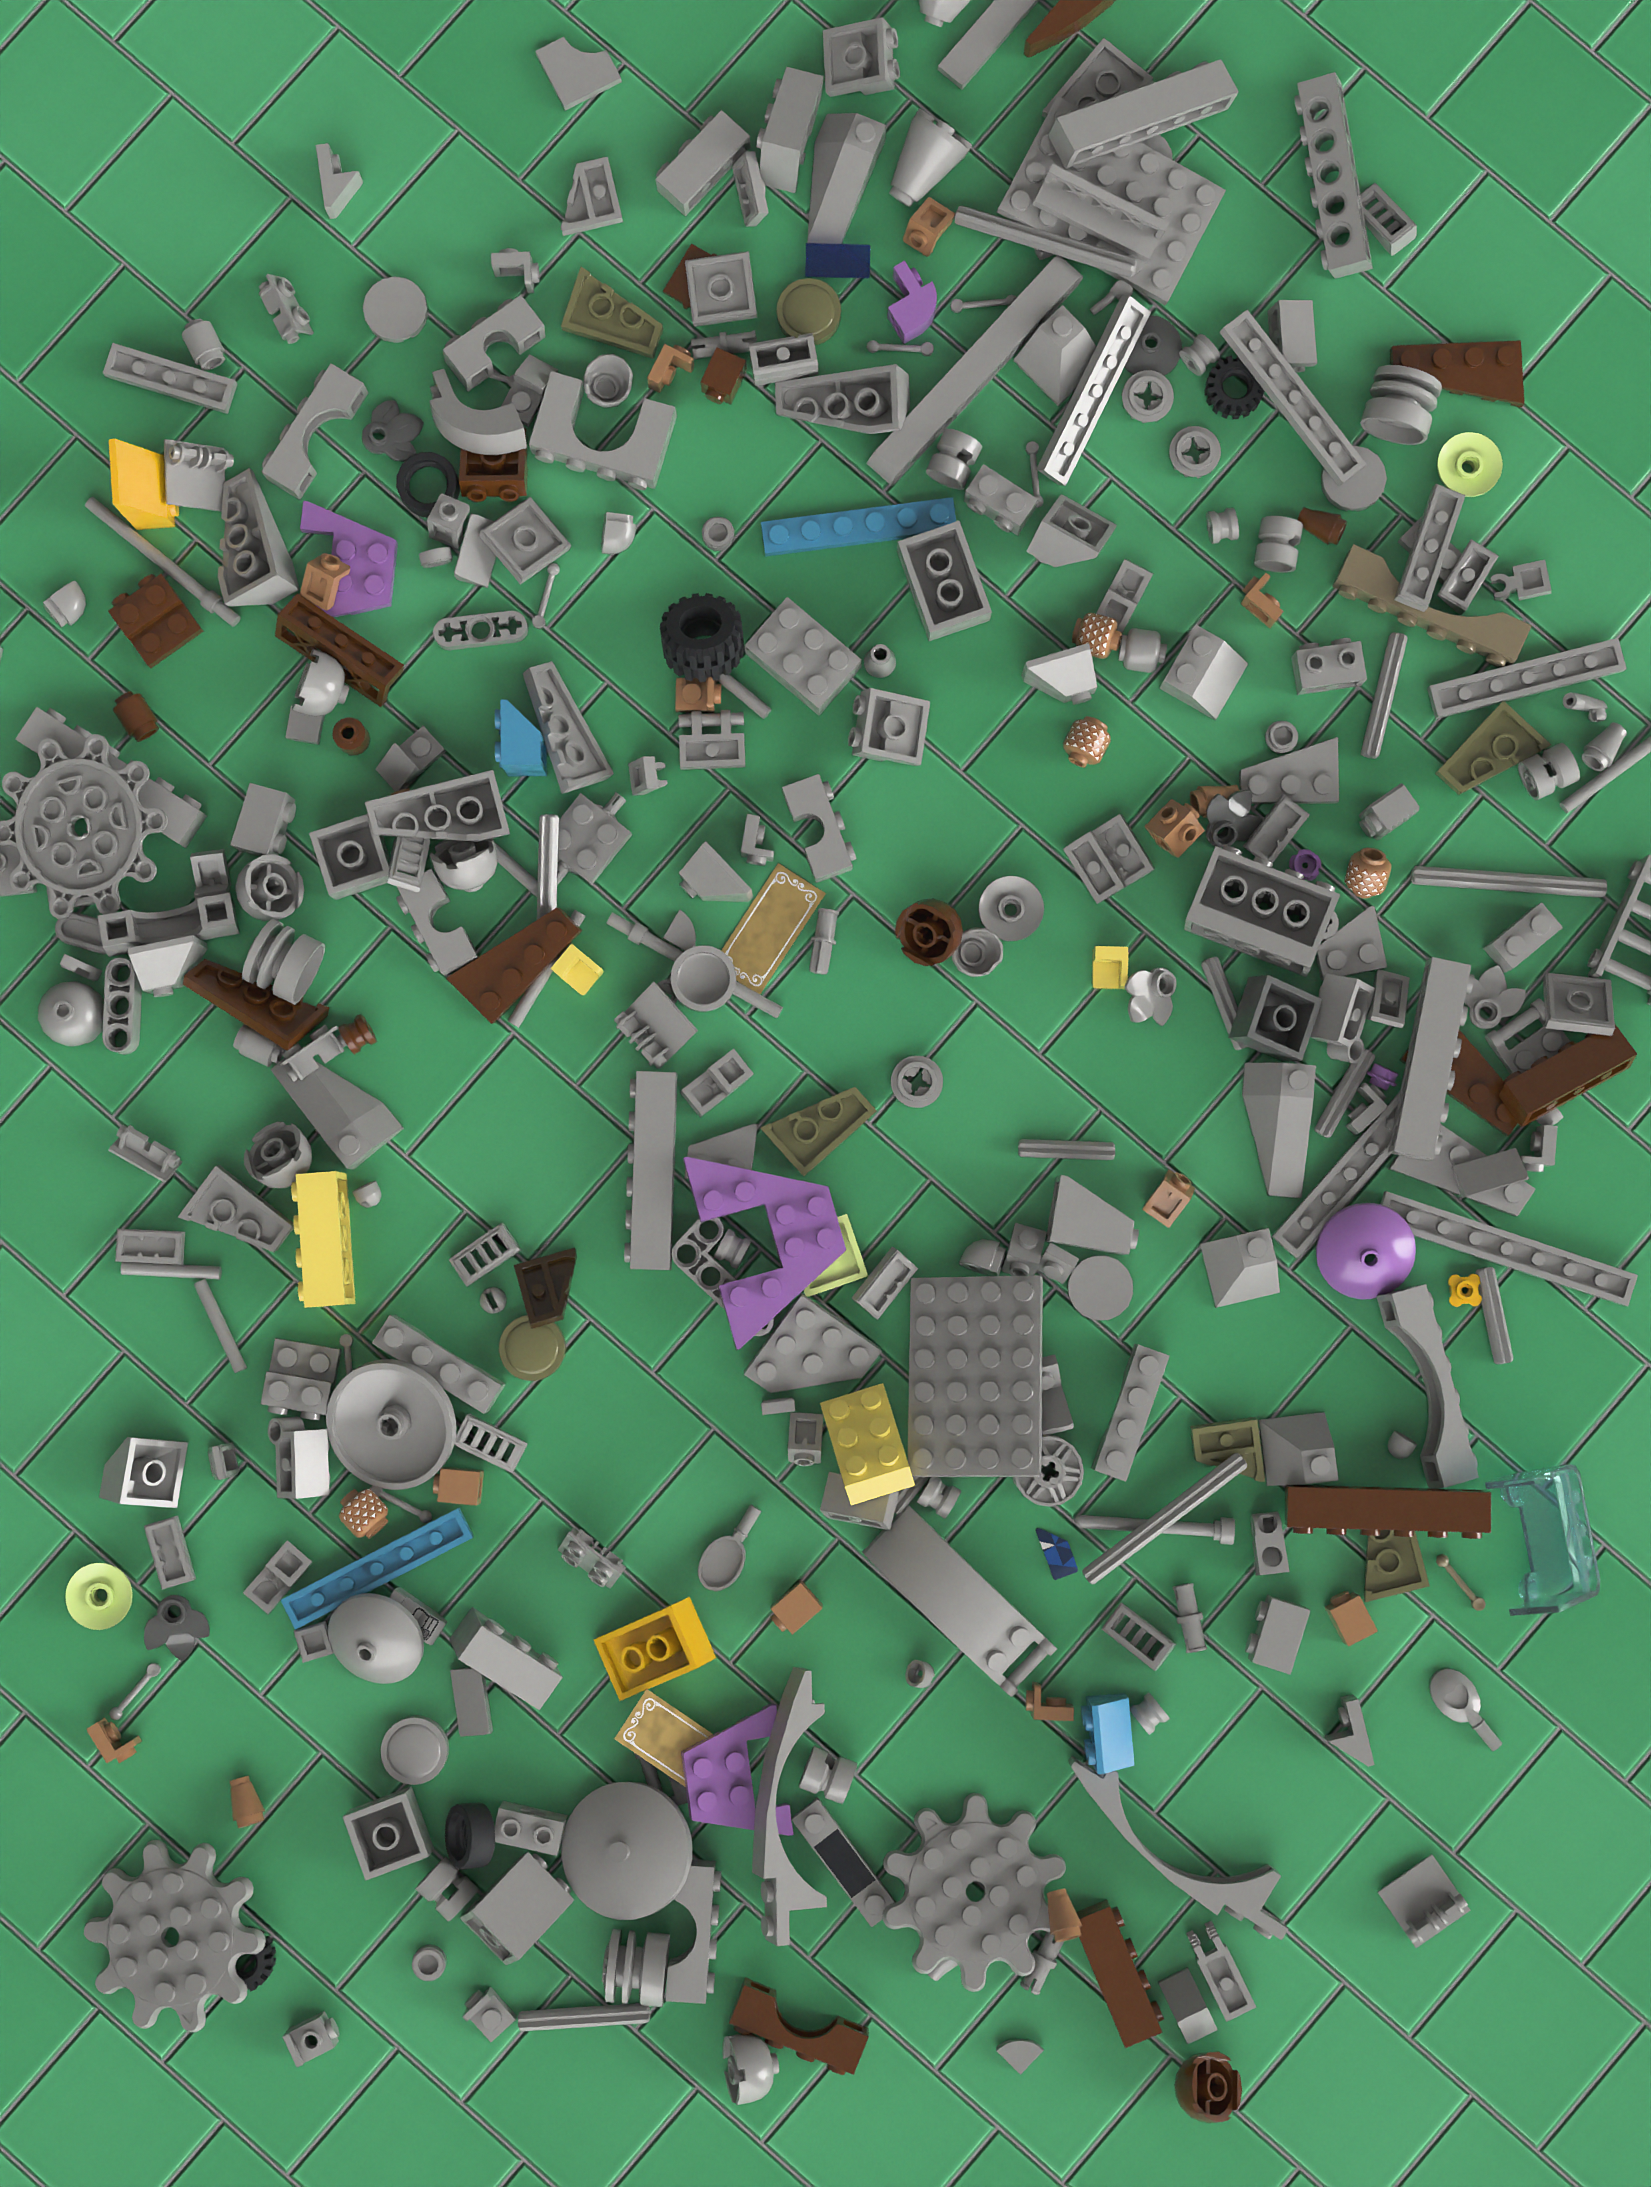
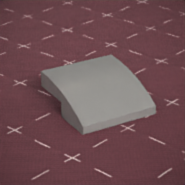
(1109, 858)

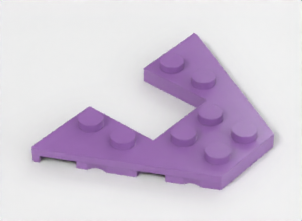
(802, 1230)

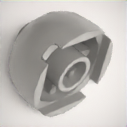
(320, 686)
(465, 863)
(269, 888)
(71, 1013)
(278, 1155)
(749, 2068)

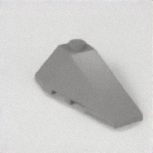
(841, 170)
(853, 400)
(254, 554)
(448, 810)
(341, 1113)
(1280, 1118)

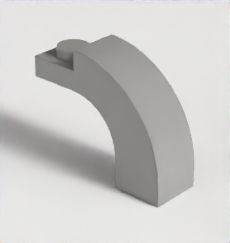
(475, 430)

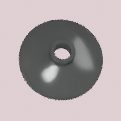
(1160, 358)

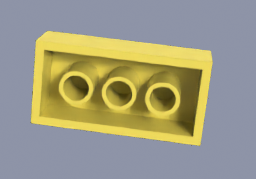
(324, 1239)

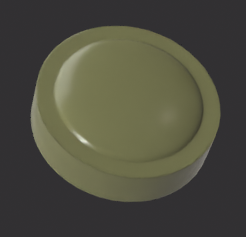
(809, 308)
(532, 1352)

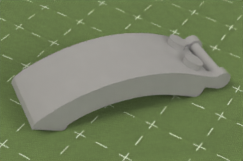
(957, 1599)

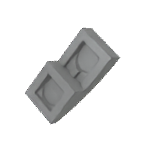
(1125, 593)
(716, 1083)
(277, 1577)

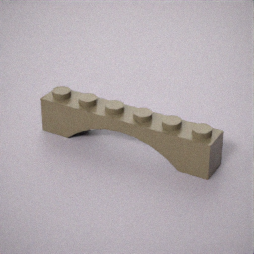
(1492, 636)

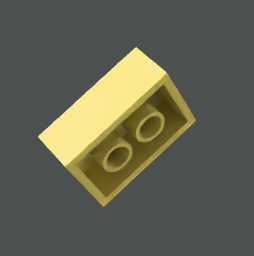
(867, 1444)

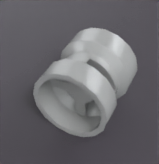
(938, 1496)

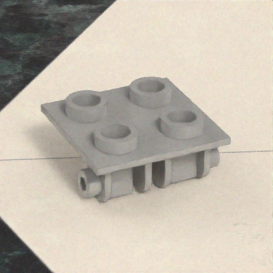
(195, 474)
(655, 1026)
(577, 1552)
(1424, 1901)

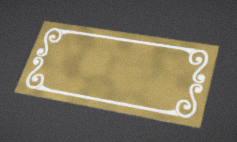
(771, 927)
(660, 1734)

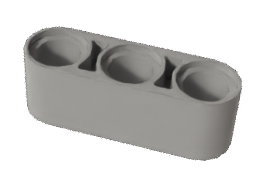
(131, 1019)

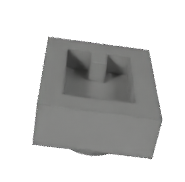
(447, 521)
(754, 835)
(1363, 1114)
(1544, 1145)
(805, 1438)
(489, 2013)

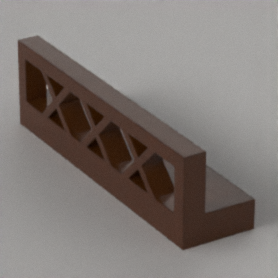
(358, 655)

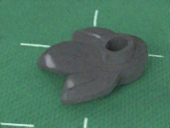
(396, 429)
(1233, 816)
(176, 1632)

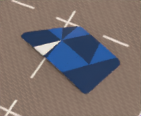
(1057, 1554)

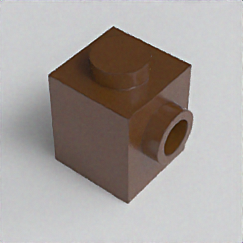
(723, 377)

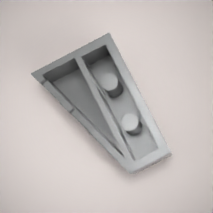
(788, 127)
(505, 1658)

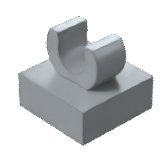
(644, 775)

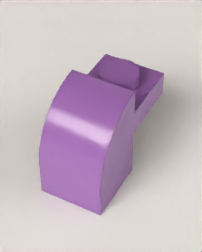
(917, 309)

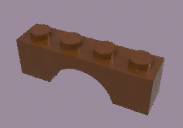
(835, 2044)

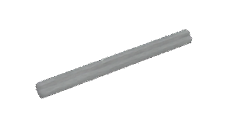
(1045, 241)
(1508, 881)
(1164, 1518)

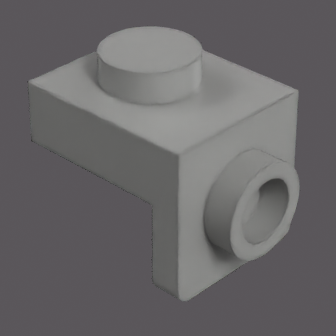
(515, 263)
(210, 873)
(1024, 1251)

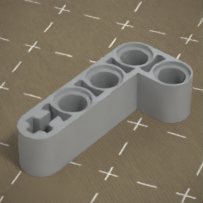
(704, 1260)

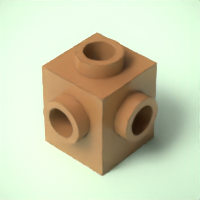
(1175, 827)

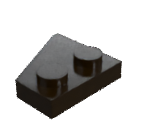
(546, 1286)

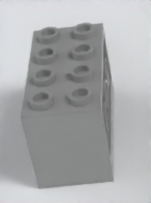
(1255, 931)

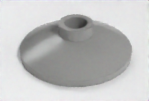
(1016, 892)

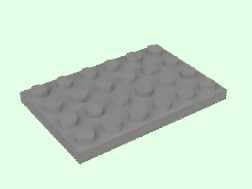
(1136, 176)
(975, 1376)

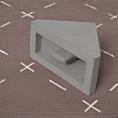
(1187, 2005)

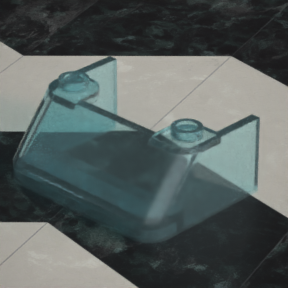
(1555, 1538)

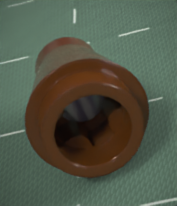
(1323, 525)

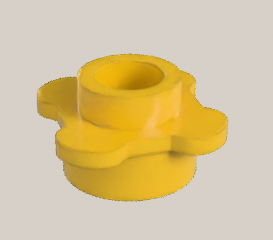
(1457, 1297)

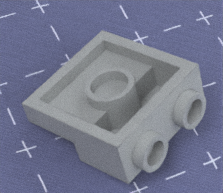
(860, 58)
(889, 727)
(300, 1378)

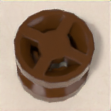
(357, 1034)

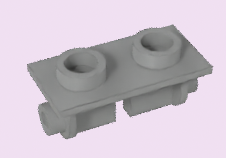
(279, 295)
(301, 1059)
(149, 1157)

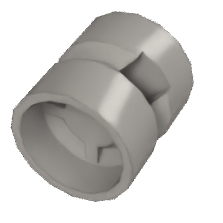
(954, 456)
(1277, 548)
(1553, 769)
(828, 1775)
(438, 1880)

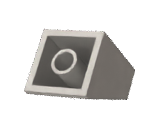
(1087, 1221)
(518, 1908)

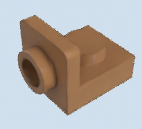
(927, 226)
(664, 370)
(323, 579)
(1261, 606)
(697, 695)
(1169, 1198)
(1053, 1709)
(107, 1737)

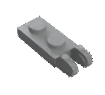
(1222, 1975)

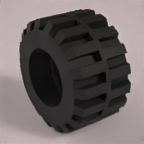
(697, 618)

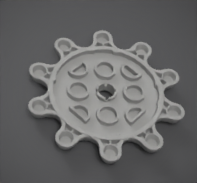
(46, 826)
(937, 1898)
(208, 1931)

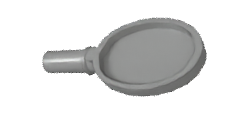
(726, 1556)
(1460, 1702)

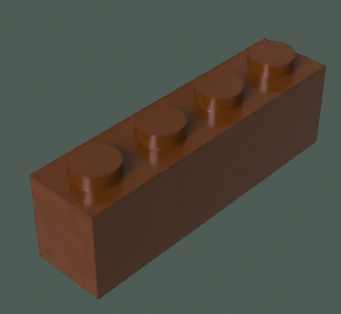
(1565, 1075)
(1116, 1974)

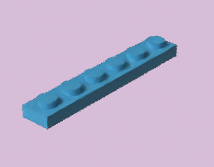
(855, 526)
(377, 1568)

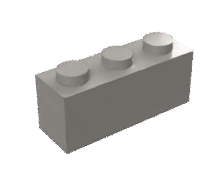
(702, 162)

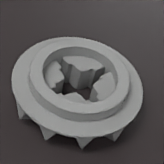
(1159, 387)
(1204, 441)
(931, 1075)

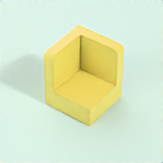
(1109, 967)
(577, 970)

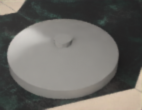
(391, 1424)
(626, 1850)

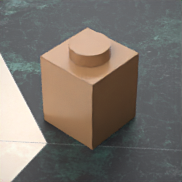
(459, 1485)
(795, 1608)
(1350, 1617)

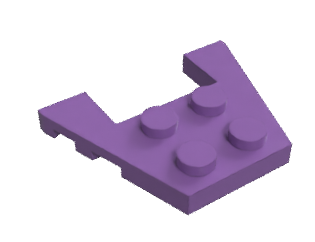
(365, 551)
(720, 1775)

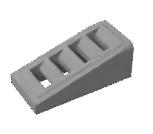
(1399, 232)
(408, 856)
(507, 1239)
(485, 1454)
(223, 1461)
(1155, 1662)

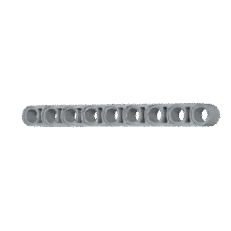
(975, 370)

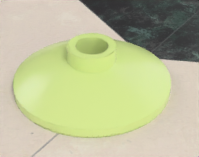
(1476, 451)
(83, 1599)

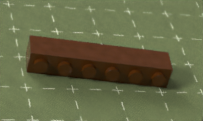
(1388, 1509)

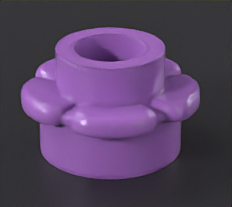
(1308, 857)
(1382, 1076)

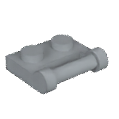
(1539, 1044)

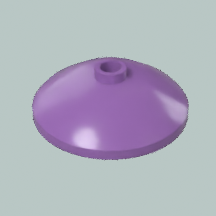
(1360, 1232)

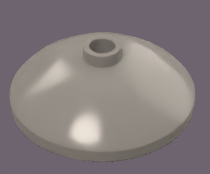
(381, 1627)

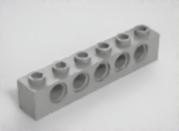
(1313, 96)

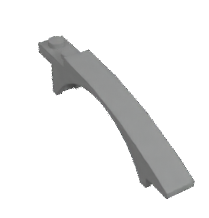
(783, 1886)
(1241, 1893)

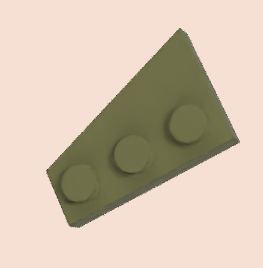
(608, 318)
(1491, 749)
(819, 1129)
(1393, 1566)

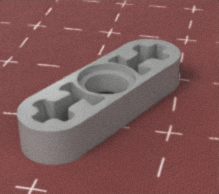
(470, 620)

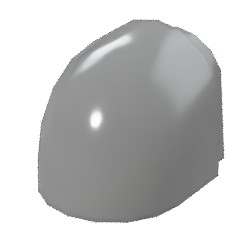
(617, 533)
(66, 604)
(984, 1257)

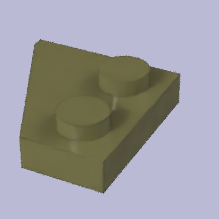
(1220, 1440)

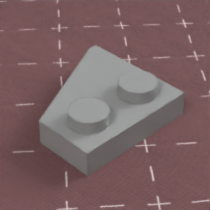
(592, 198)
(1353, 948)
(730, 1149)

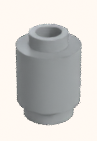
(203, 344)
(257, 1047)

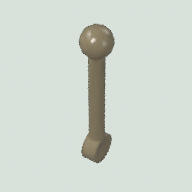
(1476, 1602)

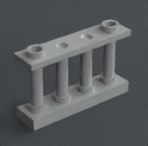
(1600, 958)

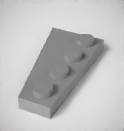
(566, 735)
(1439, 1173)

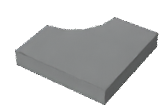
(576, 73)

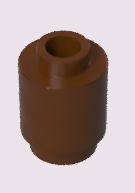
(135, 716)
(356, 744)

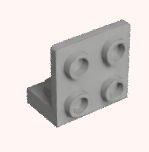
(1055, 1410)

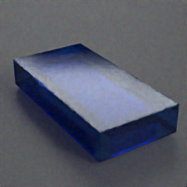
(837, 260)

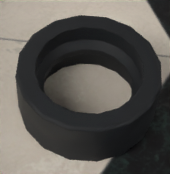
(417, 462)
(469, 1835)

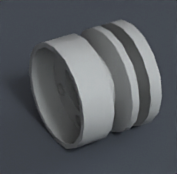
(1401, 404)
(278, 958)
(1068, 1476)
(636, 1967)

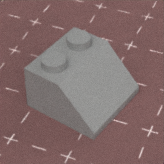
(1204, 673)

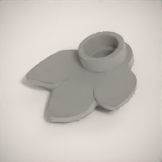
(1493, 994)
(1150, 995)

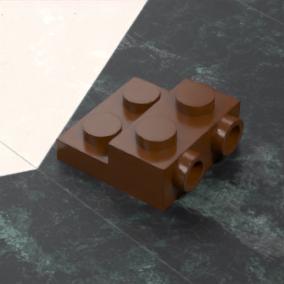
(493, 475)
(154, 619)

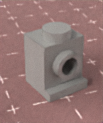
(319, 2026)

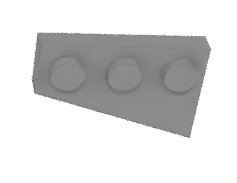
(235, 1209)

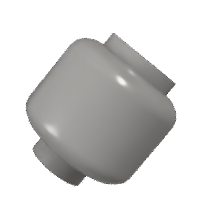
(1142, 650)

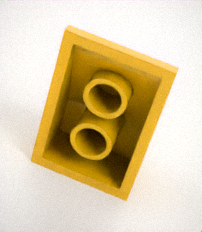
(140, 486)
(655, 1649)

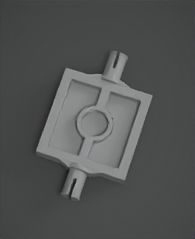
(589, 838)

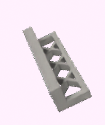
(1100, 213)

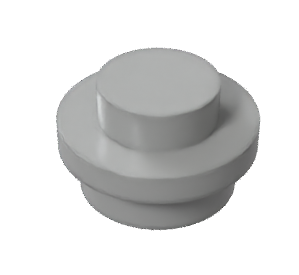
(1281, 737)

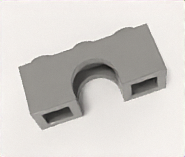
(512, 324)
(811, 801)
(447, 950)

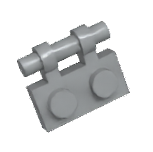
(712, 750)

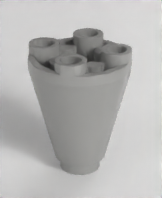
(926, 158)

